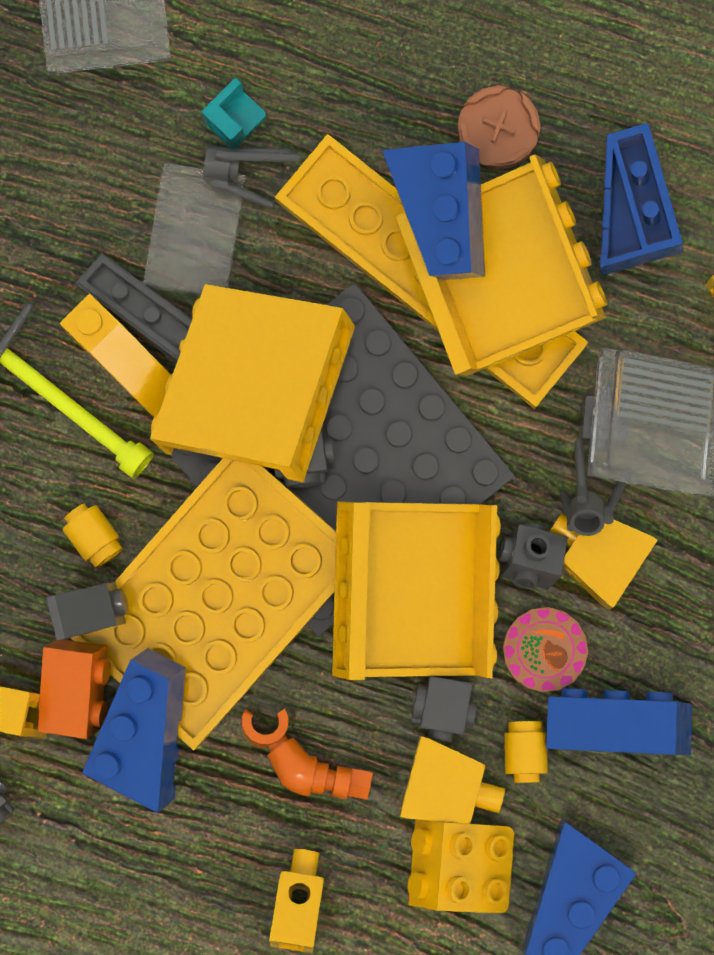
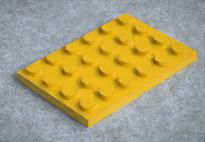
(224, 589)

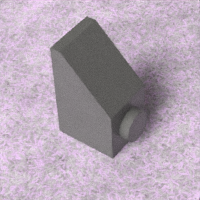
(87, 610)

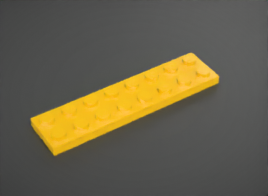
(356, 216)

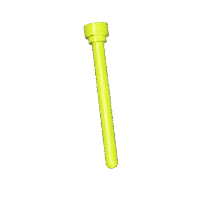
(131, 456)

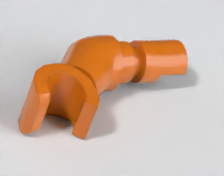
(301, 771)

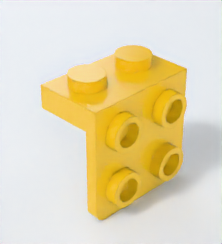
(461, 867)

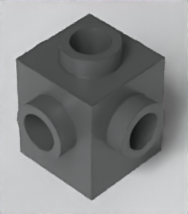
(532, 556)

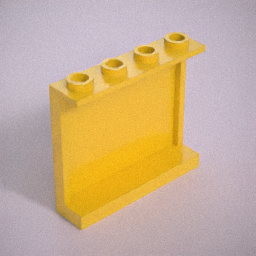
(532, 280)
(254, 379)
(415, 590)

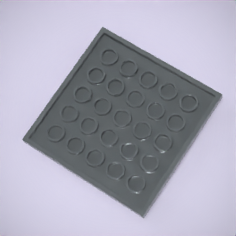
(389, 434)

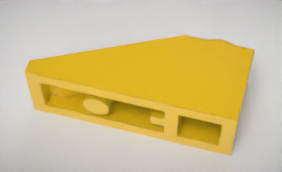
(117, 352)

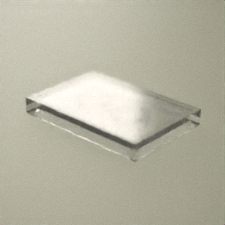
(192, 232)

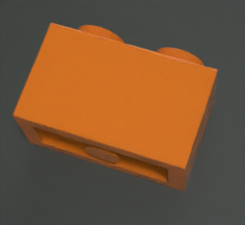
(73, 688)

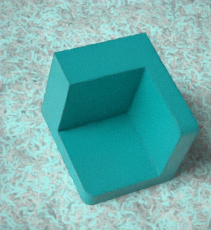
(233, 114)

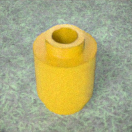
(92, 535)
(526, 751)

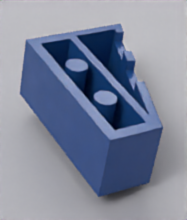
(442, 205)
(637, 205)
(619, 723)
(140, 732)
(575, 895)

